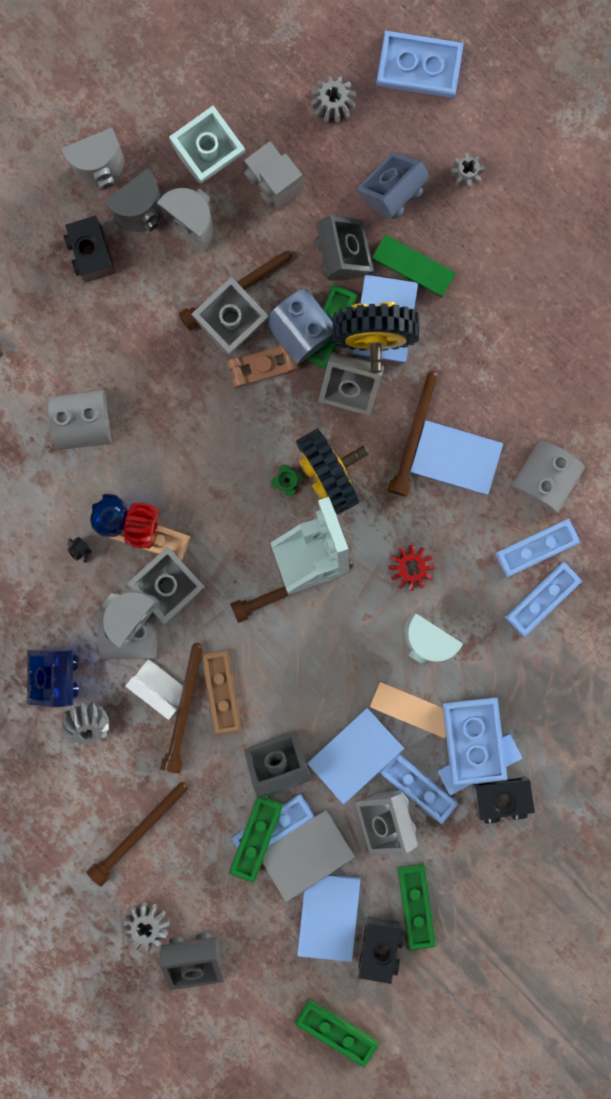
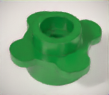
(286, 472)

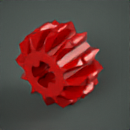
(141, 525)
(420, 565)

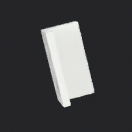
(157, 688)

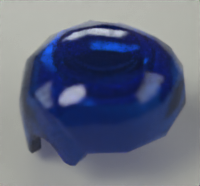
(109, 515)

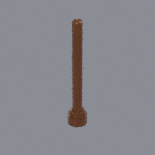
(186, 314)
(400, 483)
(244, 608)
(172, 760)
(100, 871)

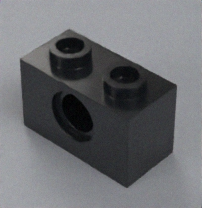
(84, 233)
(520, 799)
(377, 967)

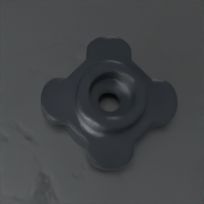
(78, 549)

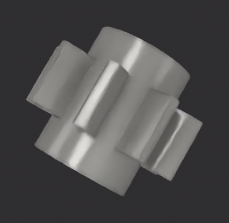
(470, 177)

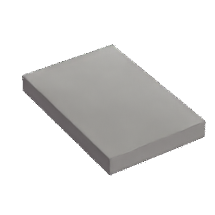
(307, 856)

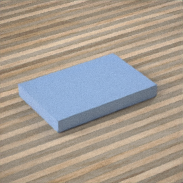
(419, 64)
(388, 290)
(456, 458)
(474, 741)
(355, 756)
(329, 919)

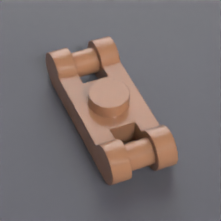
(262, 366)

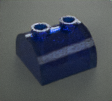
(51, 677)

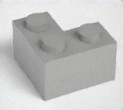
(274, 175)

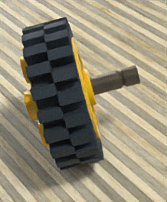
(376, 329)
(329, 470)

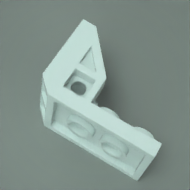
(312, 551)

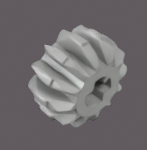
(333, 109)
(85, 724)
(144, 917)

